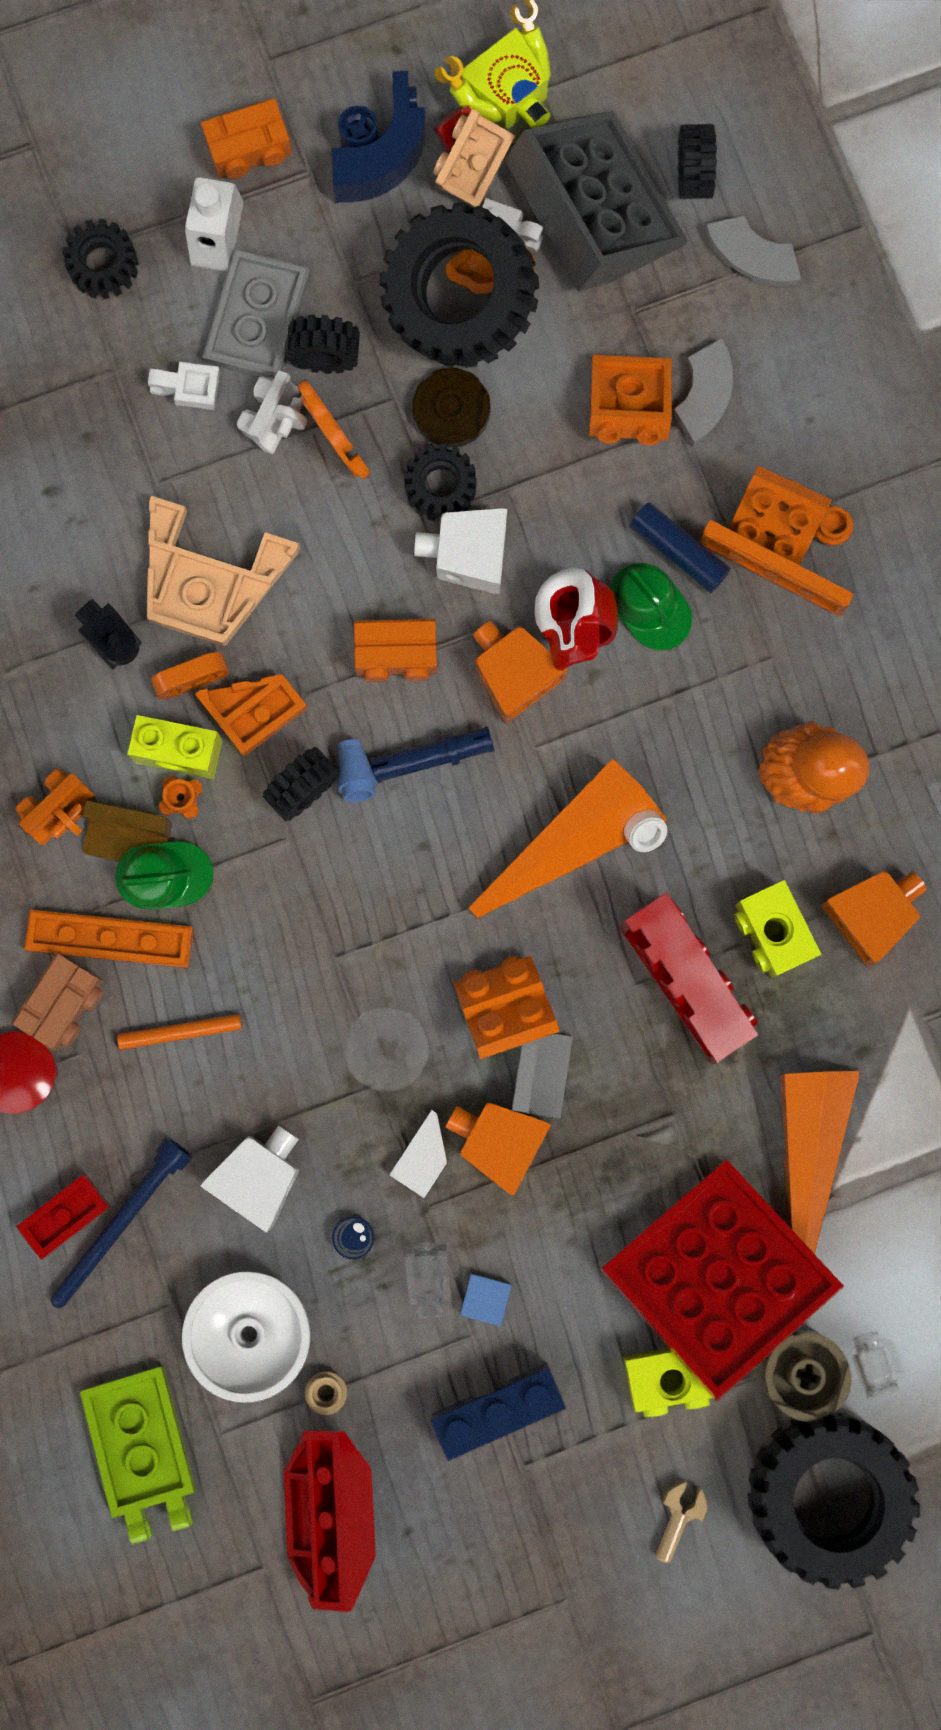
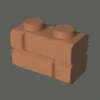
(59, 1003)

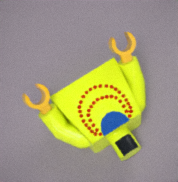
(507, 78)

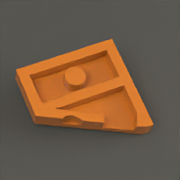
(253, 710)

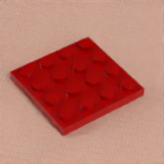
(722, 1279)

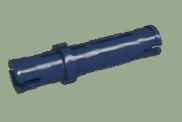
(433, 754)

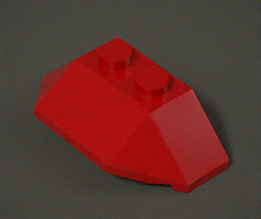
(329, 1518)

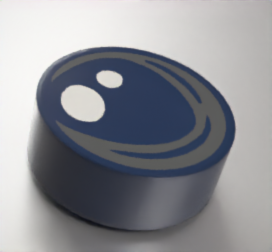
(353, 1237)

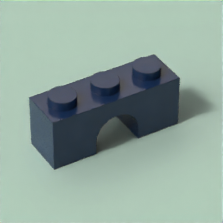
(497, 1413)

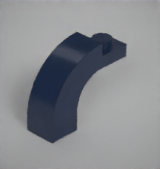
(382, 165)

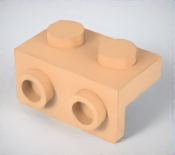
(473, 159)

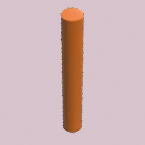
(179, 1031)

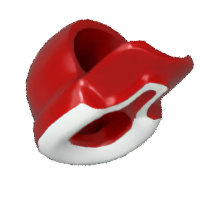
(576, 616)

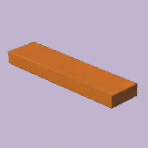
(776, 568)
(109, 939)

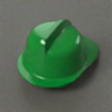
(651, 606)
(164, 875)

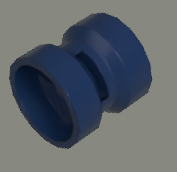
(355, 124)

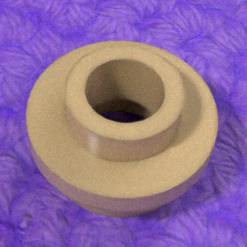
(322, 1406)

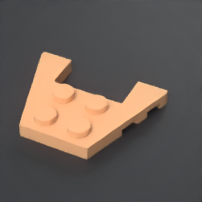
(203, 593)

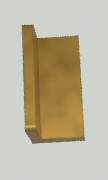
(117, 830)

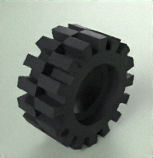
(697, 161)
(94, 238)
(323, 344)
(436, 459)
(300, 784)

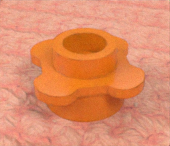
(172, 789)

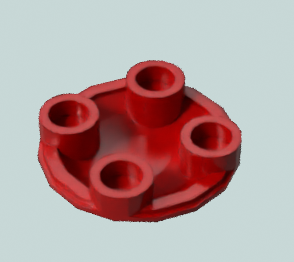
(25, 1072)

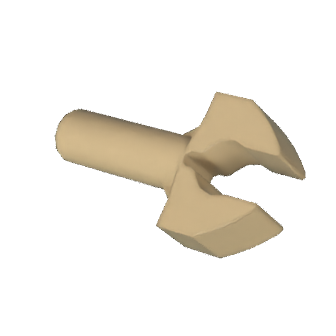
(679, 1518)

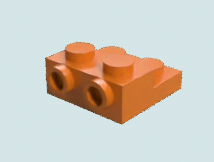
(630, 398)
(505, 1006)

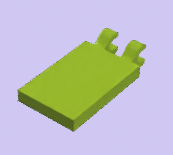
(140, 1450)

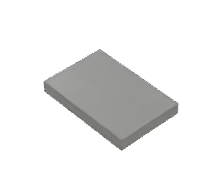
(255, 314)

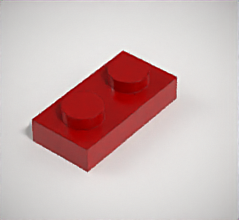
(63, 1216)

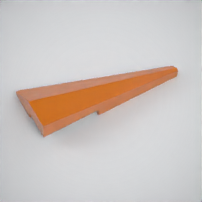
(576, 836)
(814, 1127)

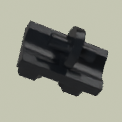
(108, 634)

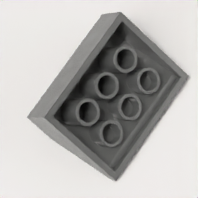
(593, 198)

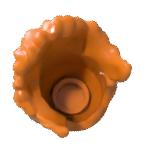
(813, 767)

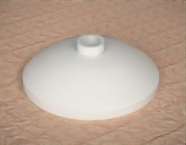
(220, 1354)

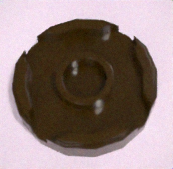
(451, 407)

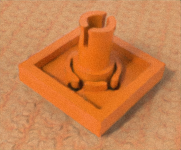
(781, 509)

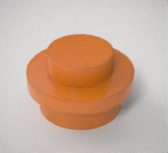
(835, 527)

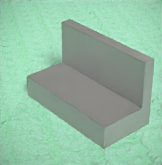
(542, 1076)

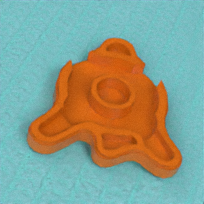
(331, 430)

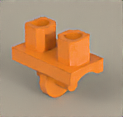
(57, 810)

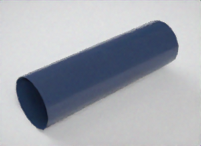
(679, 547)

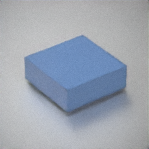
(485, 1299)

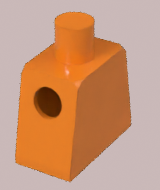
(514, 669)
(876, 913)
(499, 1142)

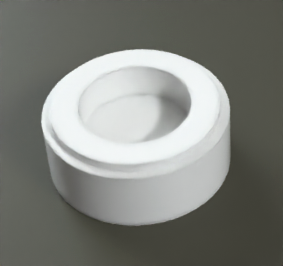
(645, 831)

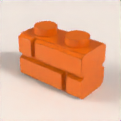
(247, 139)
(395, 649)

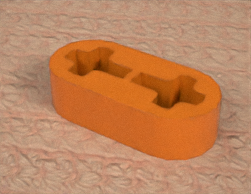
(189, 675)

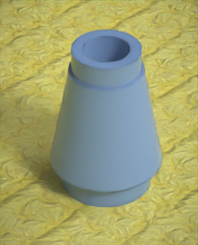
(355, 775)

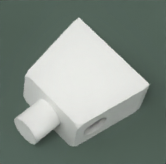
(215, 215)
(467, 548)
(256, 1178)

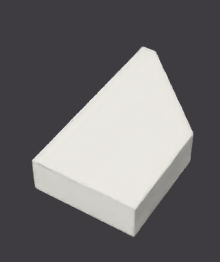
(423, 1158)

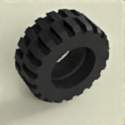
(420, 253)
(879, 1534)

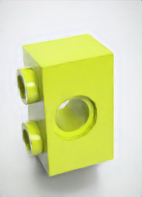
(175, 747)
(779, 906)
(643, 1381)

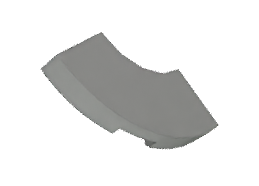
(753, 256)
(709, 392)

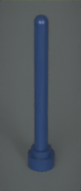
(169, 1159)

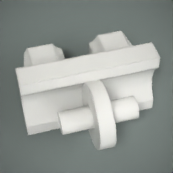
(276, 414)

